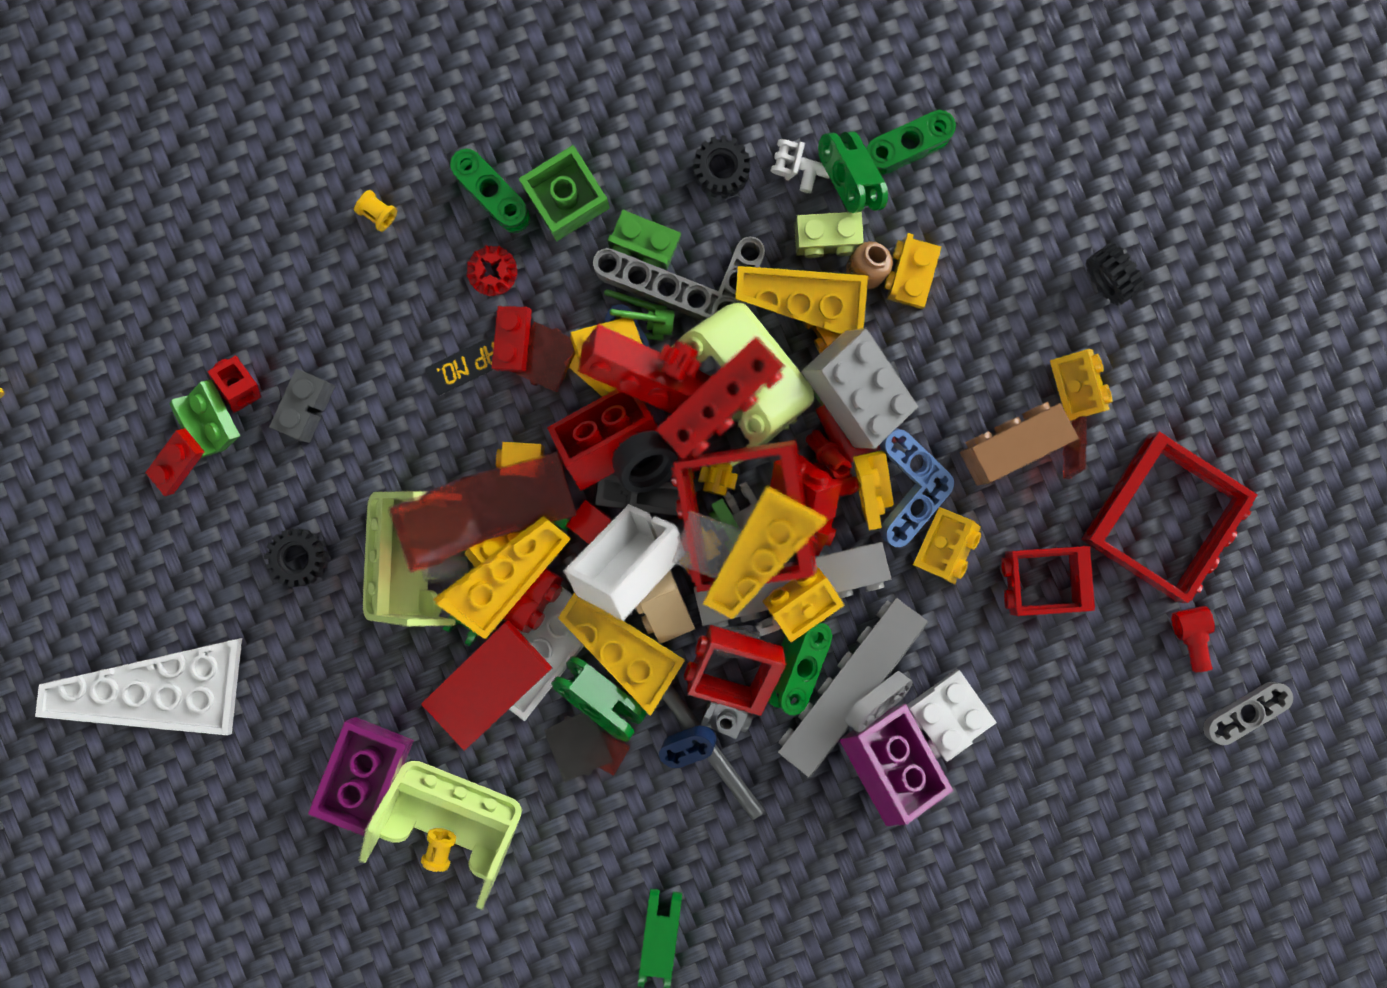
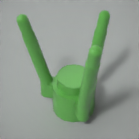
(657, 319)

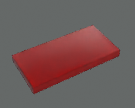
(486, 685)

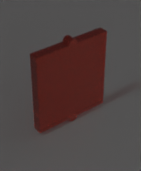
(547, 357)
(1075, 451)

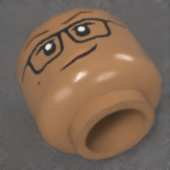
(870, 260)

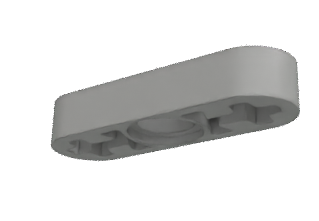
(1261, 693)
(878, 701)

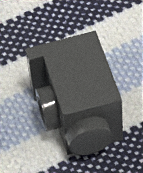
(726, 719)

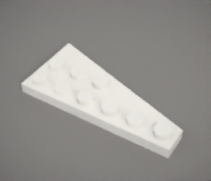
(168, 692)

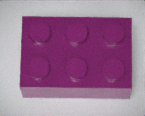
(896, 766)
(359, 774)

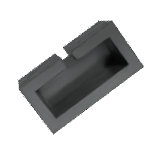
(292, 413)

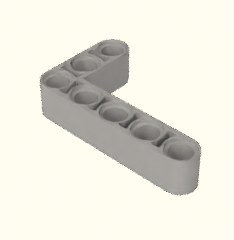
(684, 287)

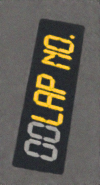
(462, 366)

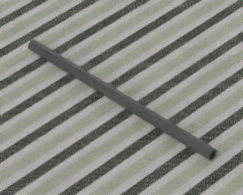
(717, 758)

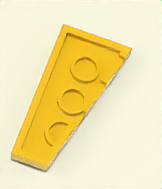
(816, 298)
(765, 544)
(498, 582)
(625, 652)

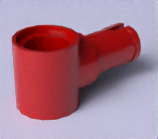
(1194, 629)

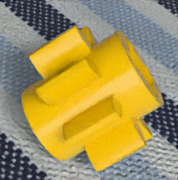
(718, 478)

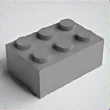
(860, 388)

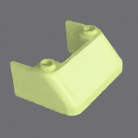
(723, 338)
(389, 588)
(433, 799)

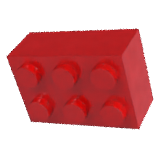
(595, 432)

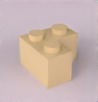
(665, 611)

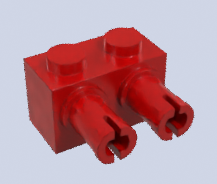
(819, 486)

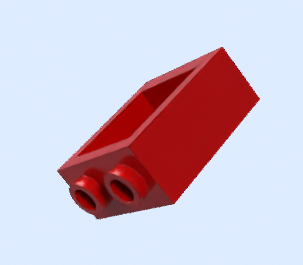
(1080, 581)
(731, 694)

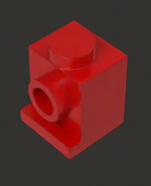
(244, 389)

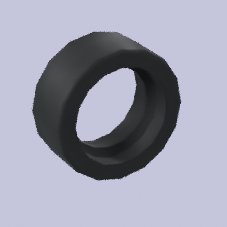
(640, 447)

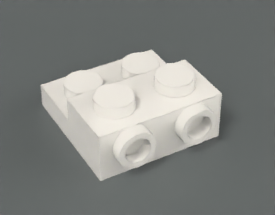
(950, 715)

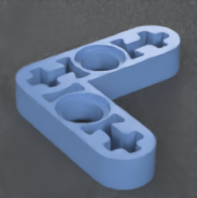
(924, 482)

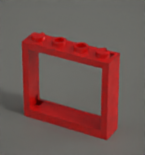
(683, 479)
(1220, 536)

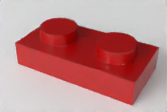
(511, 338)
(175, 462)

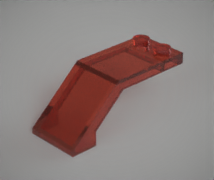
(481, 509)

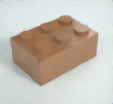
(1018, 443)

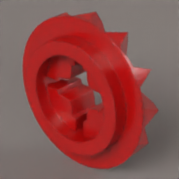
(491, 285)

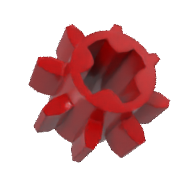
(679, 361)

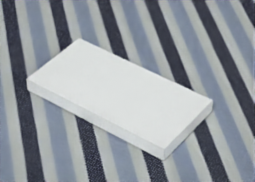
(556, 646)

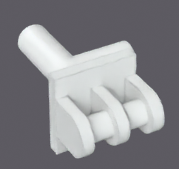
(797, 162)

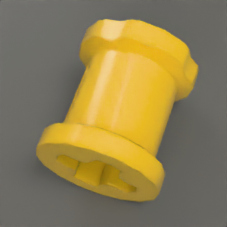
(375, 210)
(438, 849)

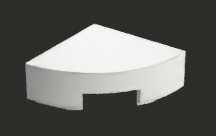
(767, 626)

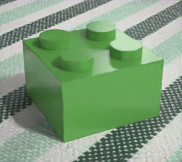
(564, 193)

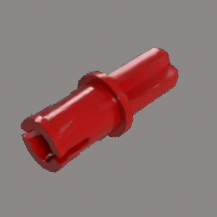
(829, 454)

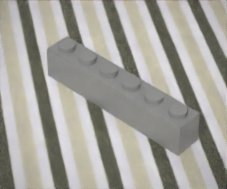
(844, 570)
(859, 674)

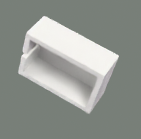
(624, 561)

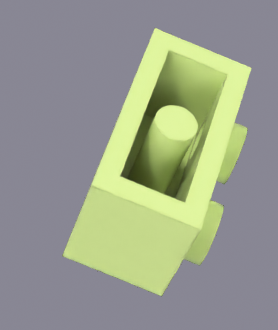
(828, 234)

